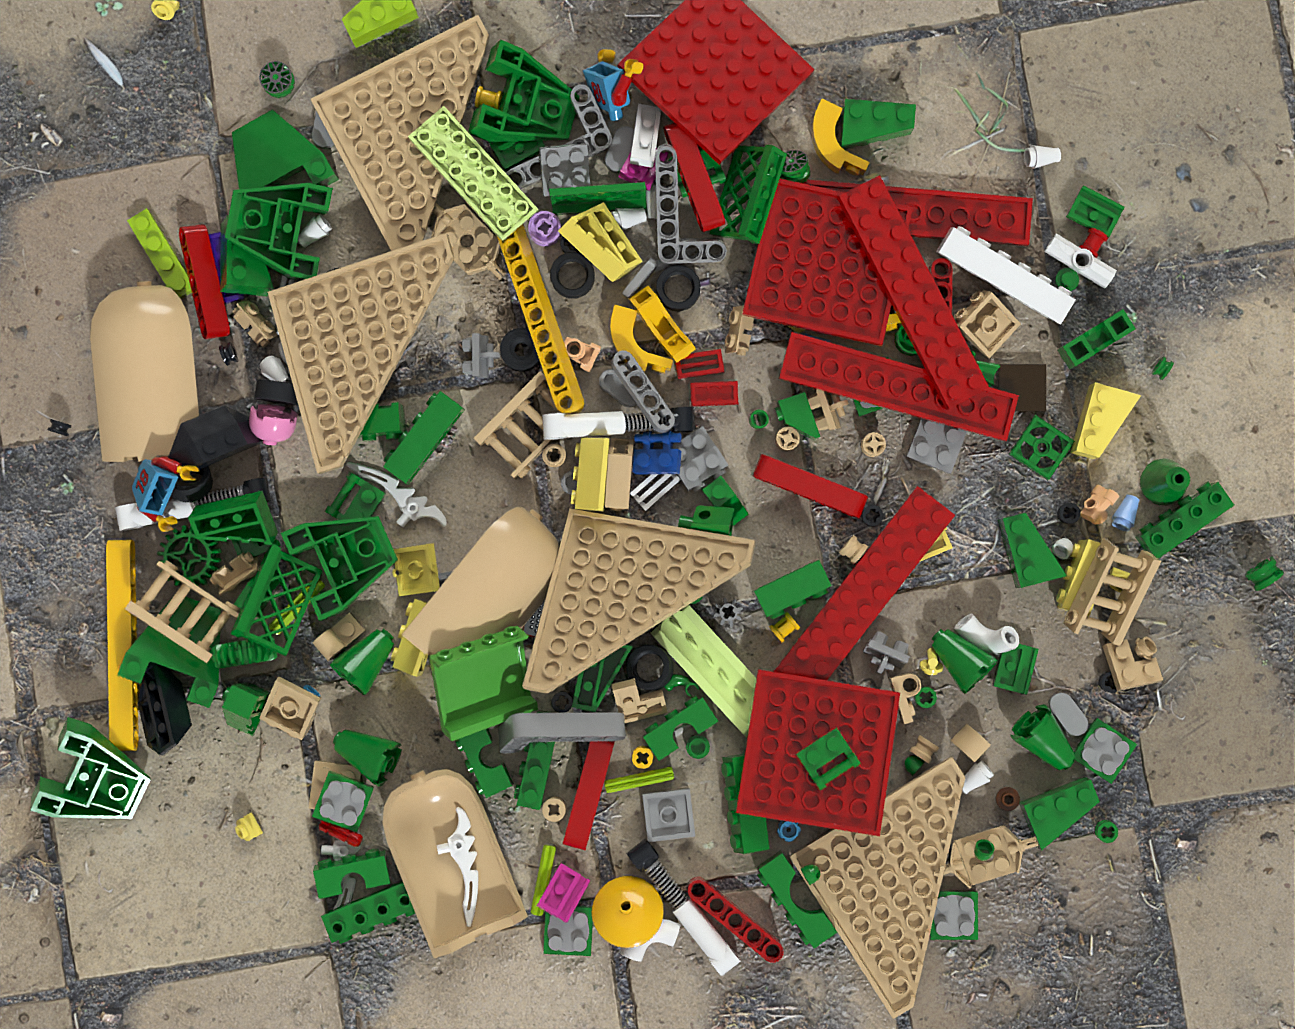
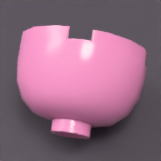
(271, 423)

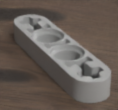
(639, 393)

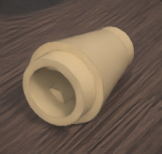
(549, 450)

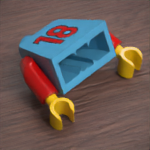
(610, 83)
(154, 486)

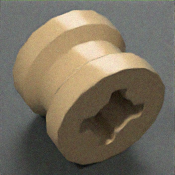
(791, 439)
(877, 443)
(853, 549)
(924, 749)
(554, 809)

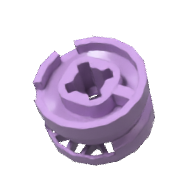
(544, 228)

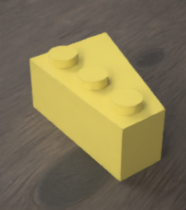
(601, 242)
(1101, 418)
(1083, 555)

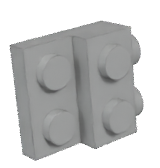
(699, 460)

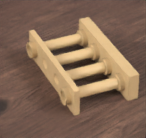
(505, 420)
(1129, 599)
(181, 635)

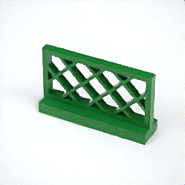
(760, 195)
(579, 199)
(256, 595)

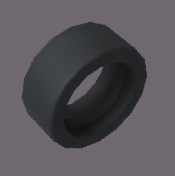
(572, 257)
(680, 270)
(275, 392)
(195, 491)
(668, 667)

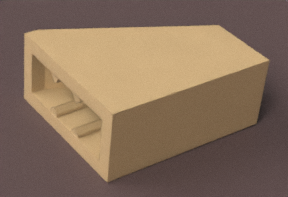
(619, 474)

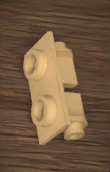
(248, 314)
(735, 340)
(243, 567)

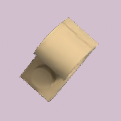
(339, 637)
(905, 708)

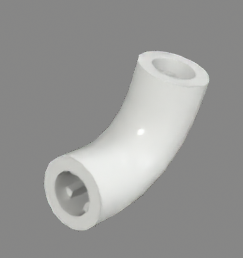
(986, 639)
(666, 934)

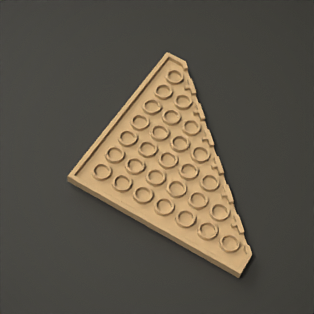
(383, 106)
(348, 336)
(619, 582)
(888, 886)

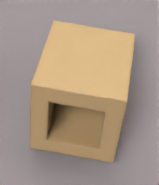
(970, 743)

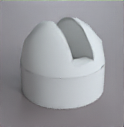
(1062, 548)

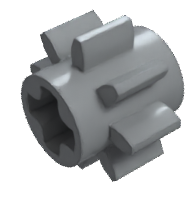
(735, 610)

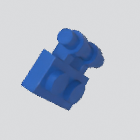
(657, 460)

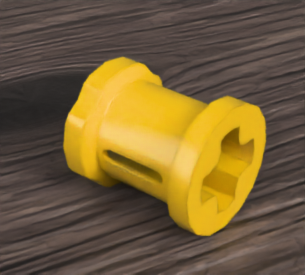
(488, 98)
(784, 627)
(641, 764)

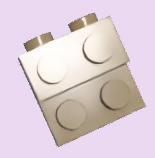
(986, 322)
(290, 708)

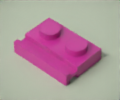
(637, 173)
(563, 893)

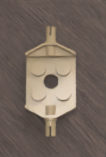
(461, 222)
(1006, 858)

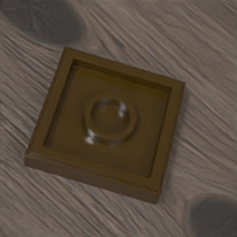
(1027, 382)

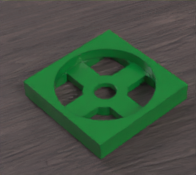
(1066, 443)

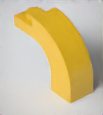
(826, 144)
(661, 324)
(622, 329)

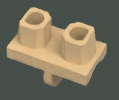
(830, 418)

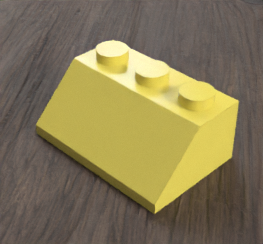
(591, 474)
(407, 656)

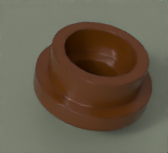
(1001, 795)

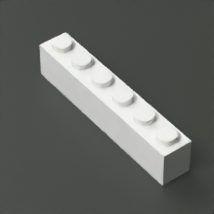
(1006, 275)

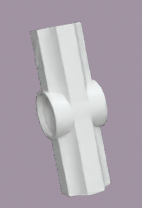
(1094, 268)

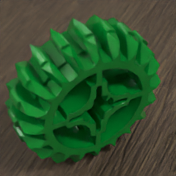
(191, 545)
(241, 653)

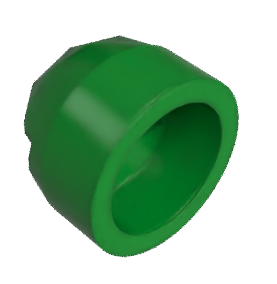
(762, 418)
(913, 764)
(983, 850)
(811, 873)

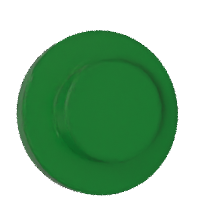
(1067, 278)
(697, 746)

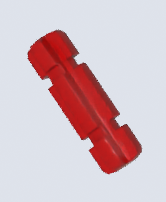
(341, 833)

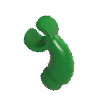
(680, 680)

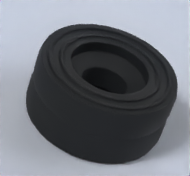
(508, 354)

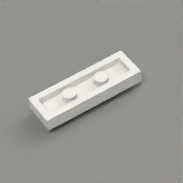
(645, 135)

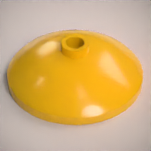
(632, 926)

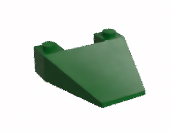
(532, 103)
(273, 151)
(269, 222)
(351, 554)
(161, 650)
(99, 781)

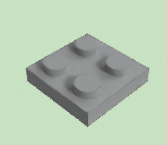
(564, 166)
(936, 445)
(668, 815)

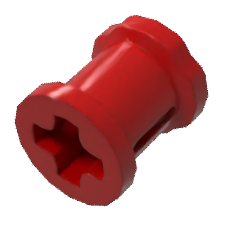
(1094, 241)

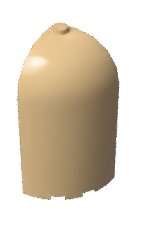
(142, 371)
(492, 587)
(424, 816)

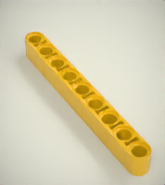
(546, 323)
(121, 635)

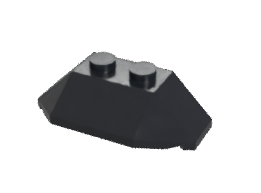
(212, 438)
(162, 708)

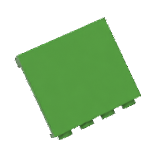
(481, 683)

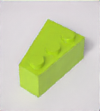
(377, 17)

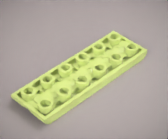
(473, 173)
(709, 664)

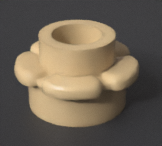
(1145, 647)

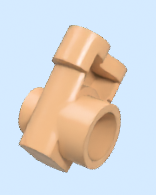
(586, 355)
(1096, 505)

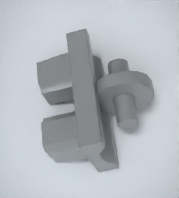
(482, 355)
(885, 656)

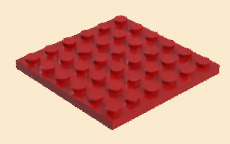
(717, 72)
(815, 270)
(793, 714)

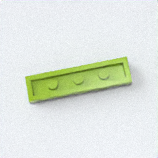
(160, 252)

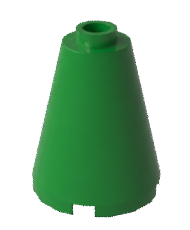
(1164, 482)
(962, 659)
(364, 660)
(1044, 738)
(368, 754)

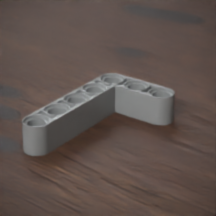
(590, 132)
(671, 215)
(559, 727)

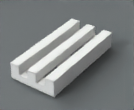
(640, 499)

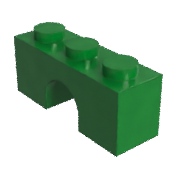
(1096, 339)
(660, 736)
(490, 778)
(371, 867)

